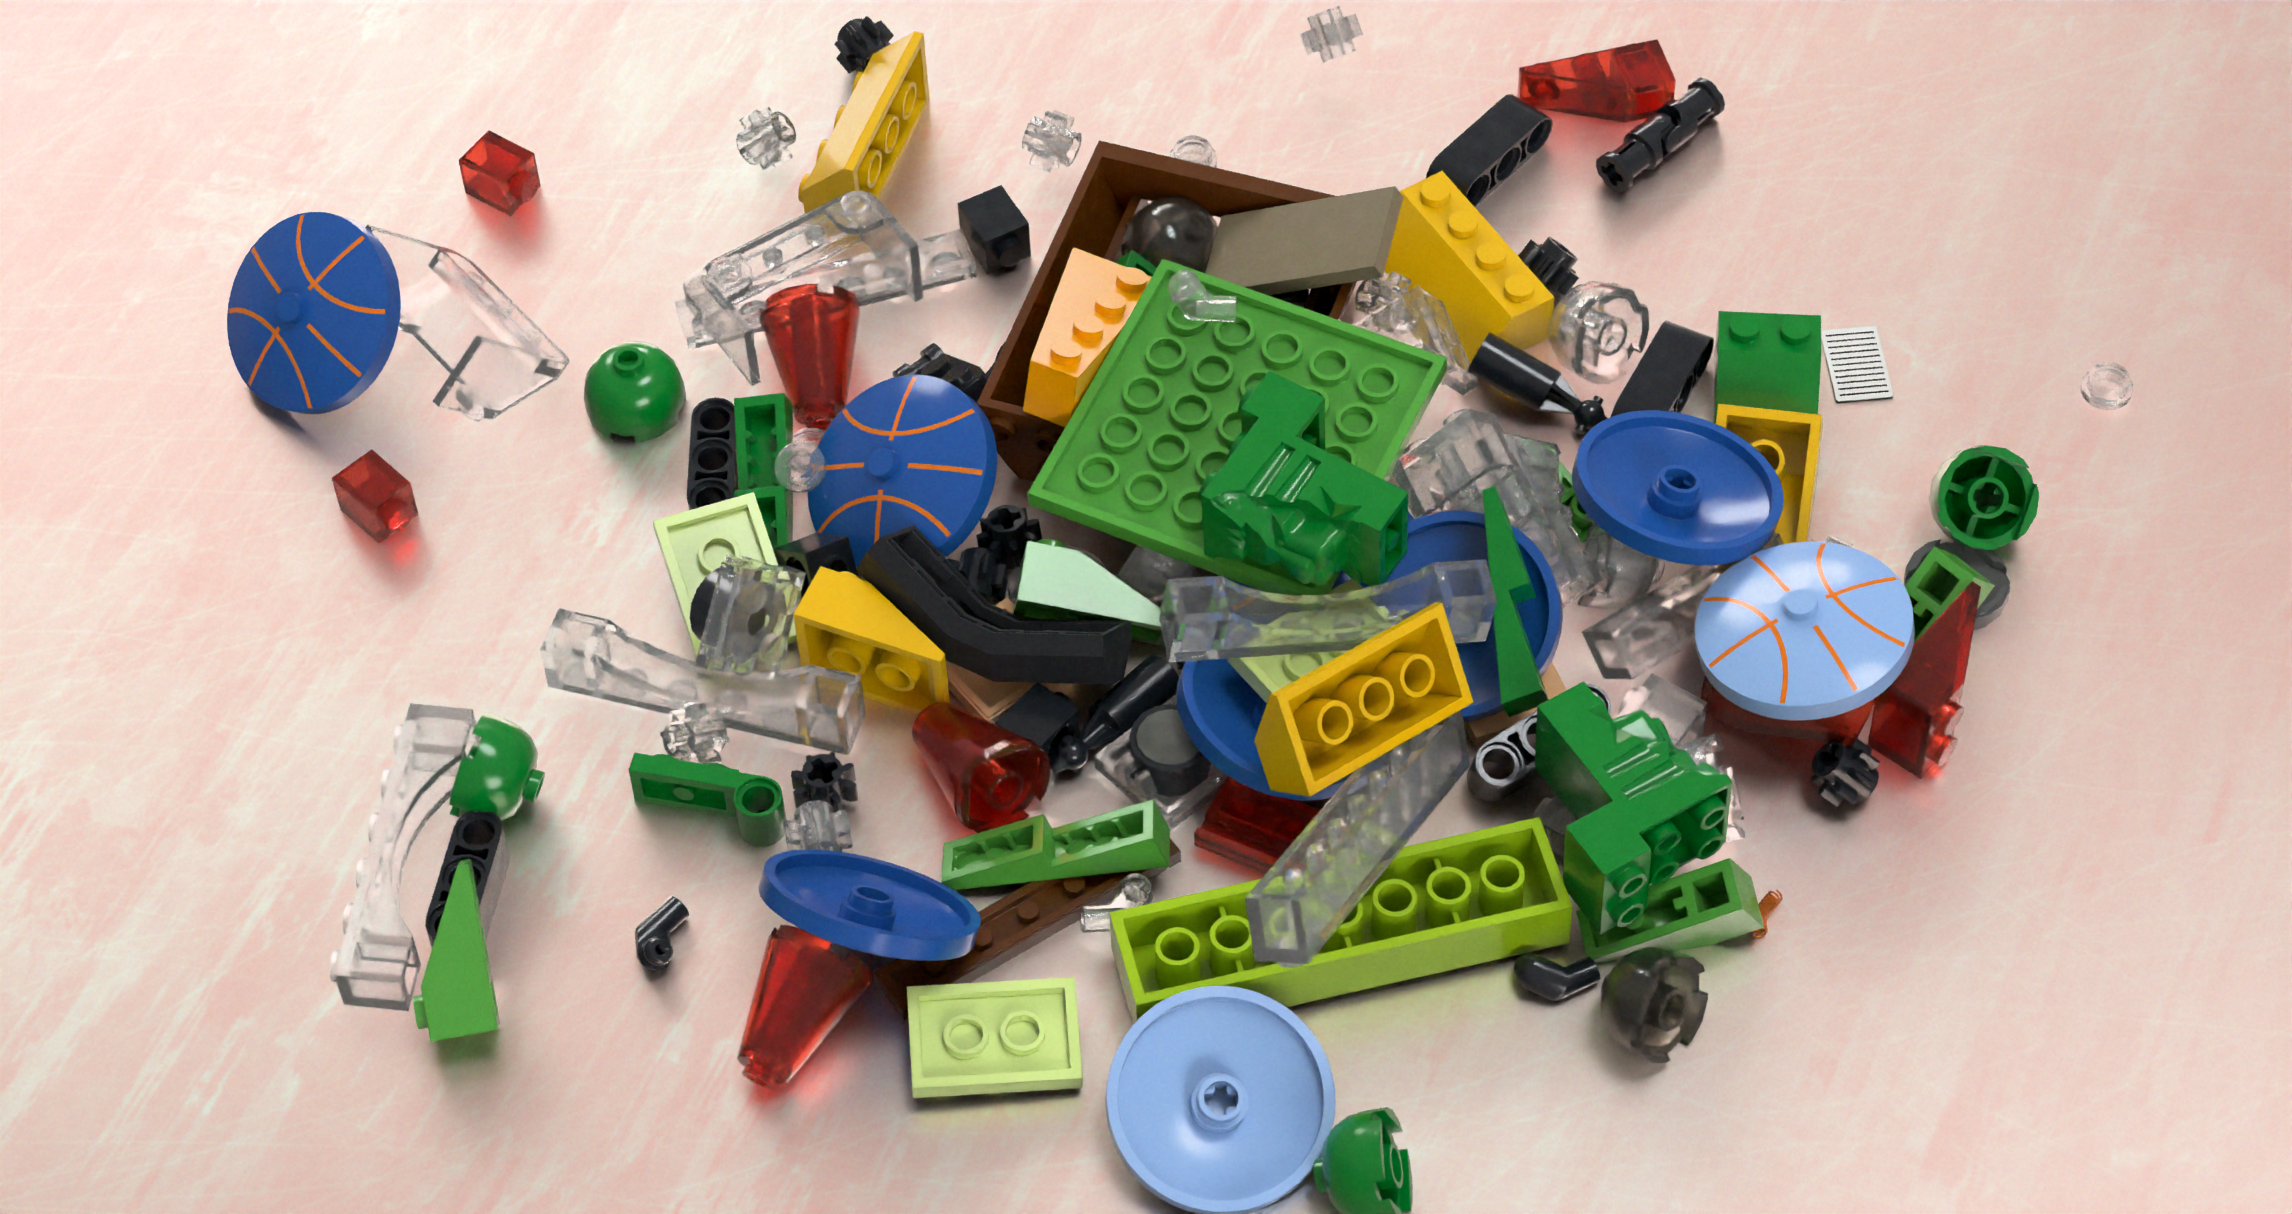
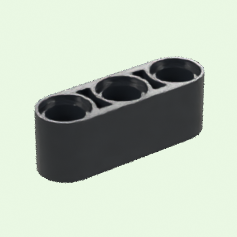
(1493, 148)
(1667, 371)
(712, 453)
(1514, 754)
(488, 863)

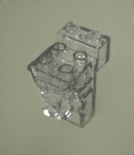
(1475, 454)

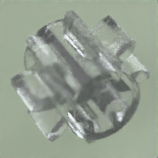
(1331, 34)
(766, 138)
(1051, 141)
(1380, 291)
(695, 735)
(818, 828)

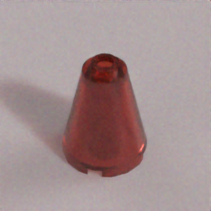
(813, 348)
(980, 765)
(796, 1003)

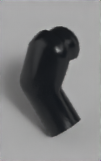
(653, 934)
(1553, 979)

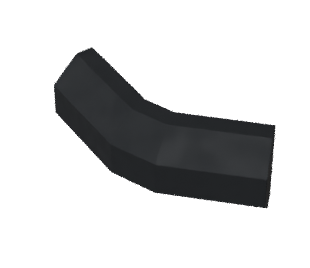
(983, 636)

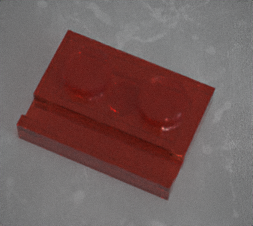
(1251, 825)

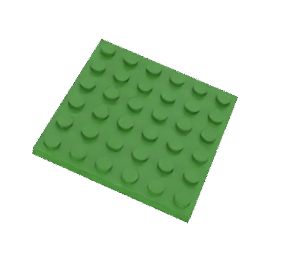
(1170, 406)

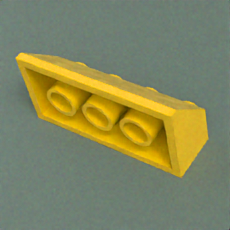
(872, 126)
(1468, 267)
(1362, 704)

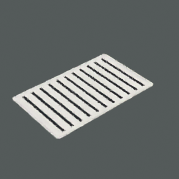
(1856, 363)

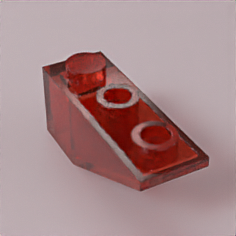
(1605, 84)

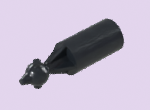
(1532, 382)
(1115, 712)

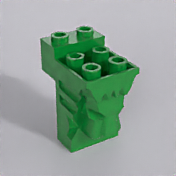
(1295, 501)
(1634, 802)

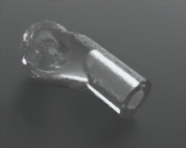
(1197, 303)
(1134, 892)

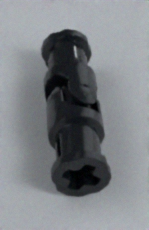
(1660, 134)

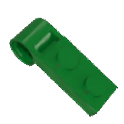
(712, 790)

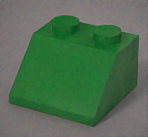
(1767, 361)

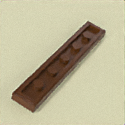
(1008, 930)

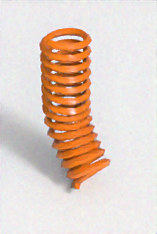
(1763, 908)

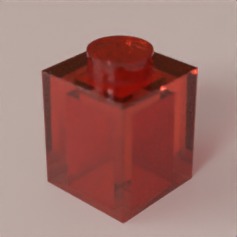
(499, 173)
(375, 496)

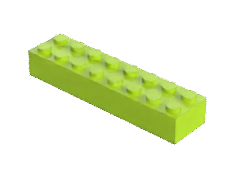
(1425, 915)

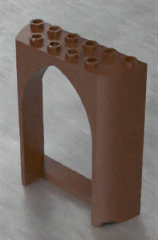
(1109, 193)

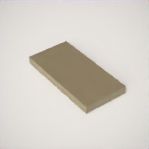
(1307, 242)

